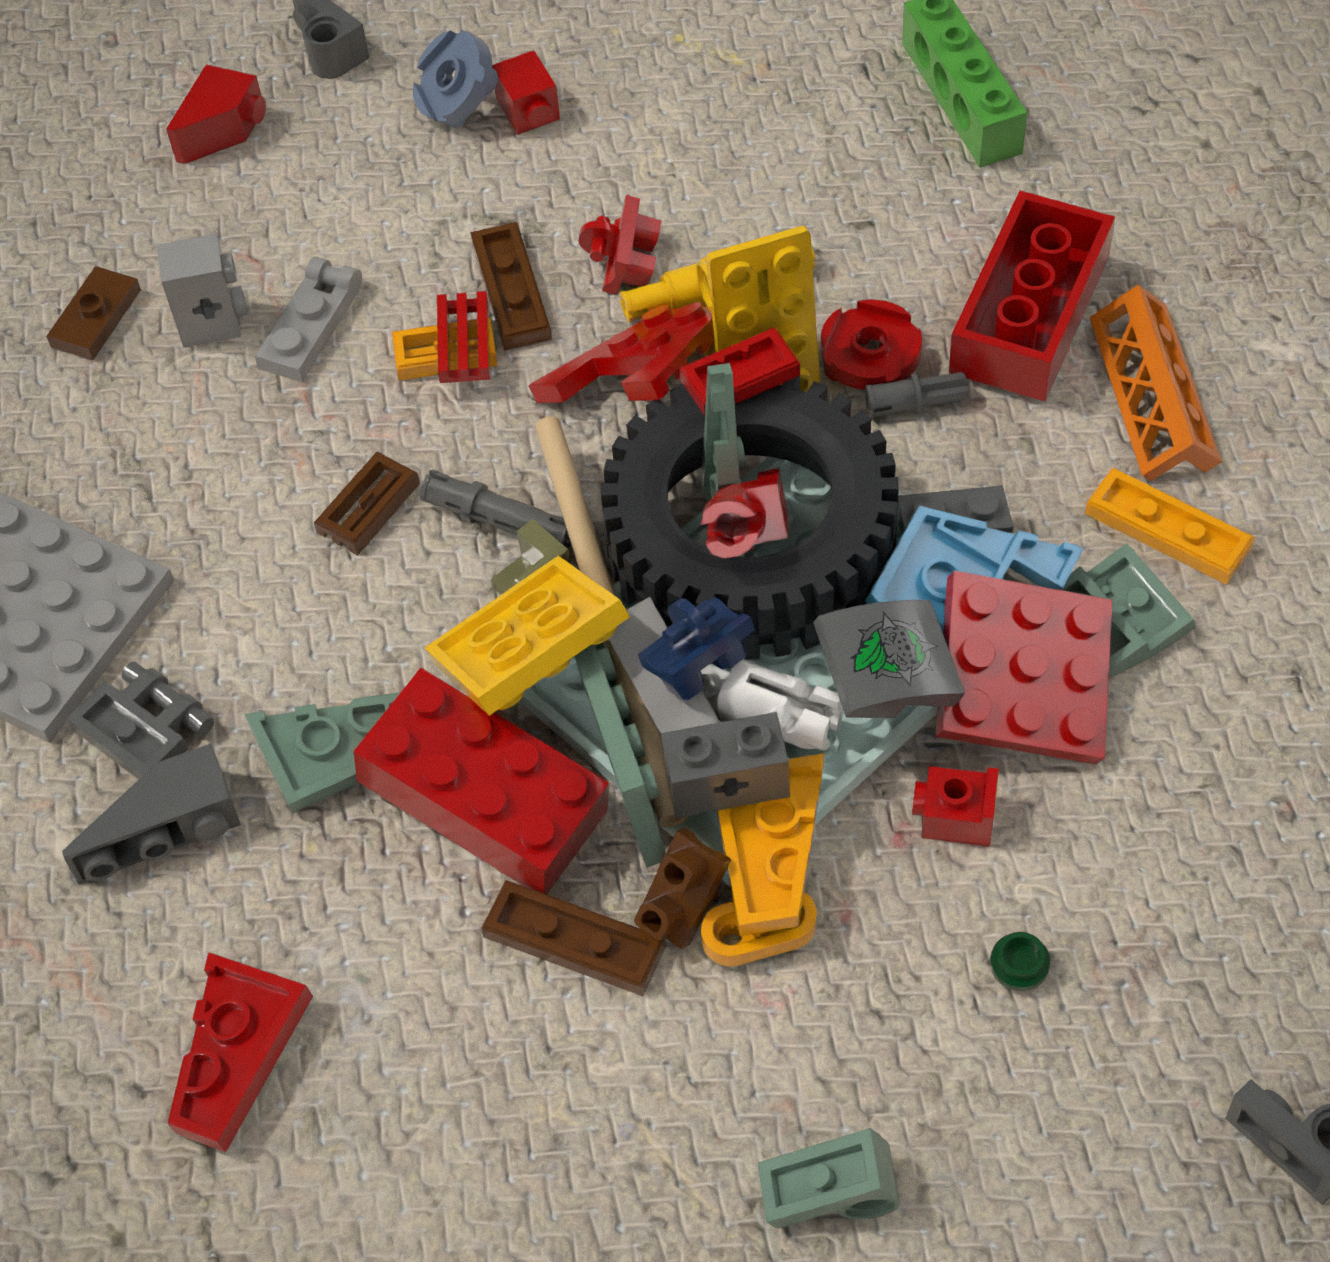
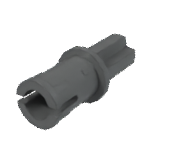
(915, 393)

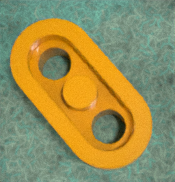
(753, 947)

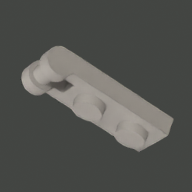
(308, 320)

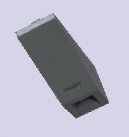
(164, 810)

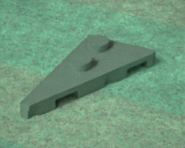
(721, 447)

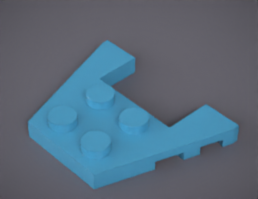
(945, 542)

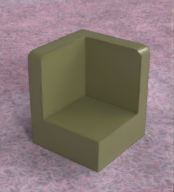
(536, 550)

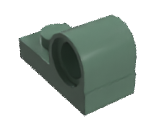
(838, 1176)

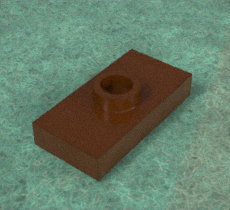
(93, 313)

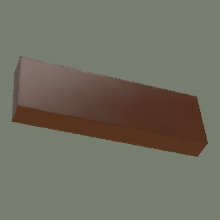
(511, 286)
(573, 937)

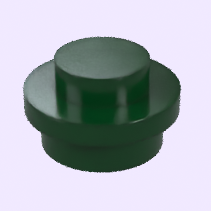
(1020, 961)

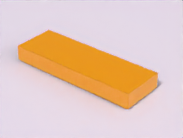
(1169, 525)

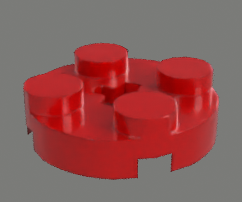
(876, 320)

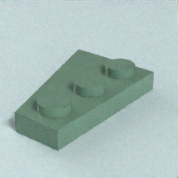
(315, 747)

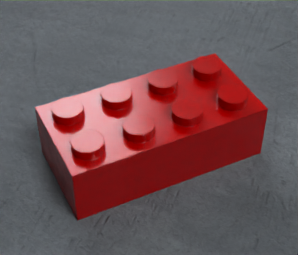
(1031, 295)
(481, 782)

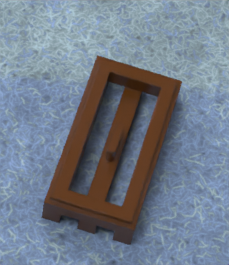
(374, 506)

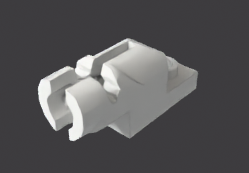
(754, 690)

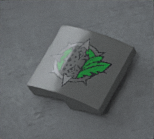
(888, 658)

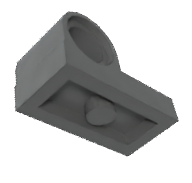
(331, 37)
(1289, 1143)

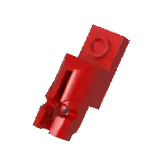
(746, 515)

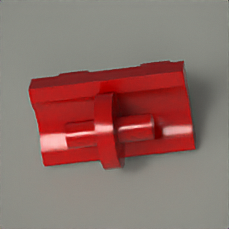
(617, 240)

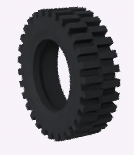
(778, 590)

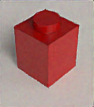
(526, 92)

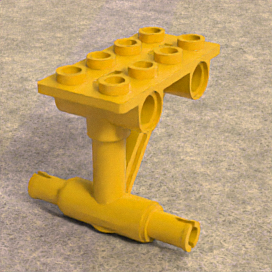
(747, 292)

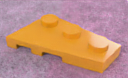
(772, 850)

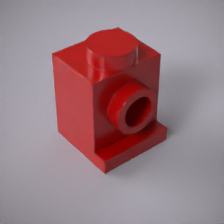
(957, 805)

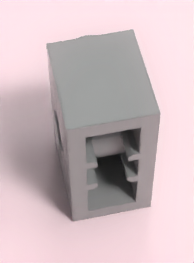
(201, 290)

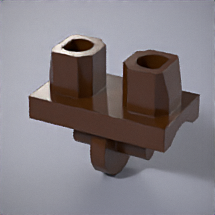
(682, 890)

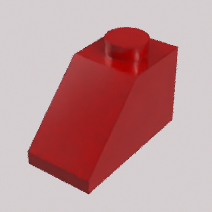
(216, 113)

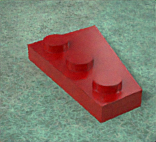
(234, 1048)

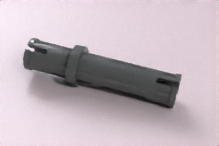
(479, 504)

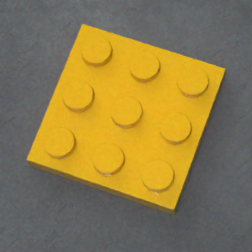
(527, 634)

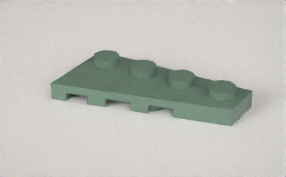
(623, 748)

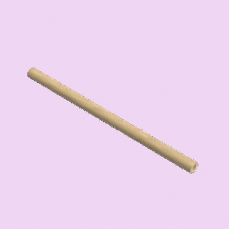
(592, 563)

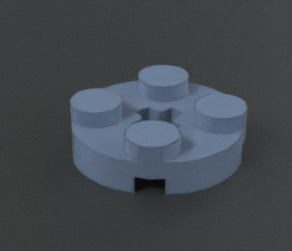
(456, 98)

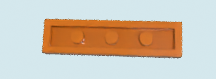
(1170, 378)

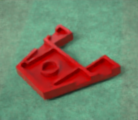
(644, 351)

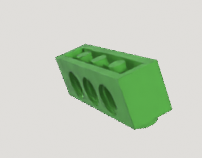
(964, 80)

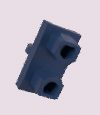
(694, 641)

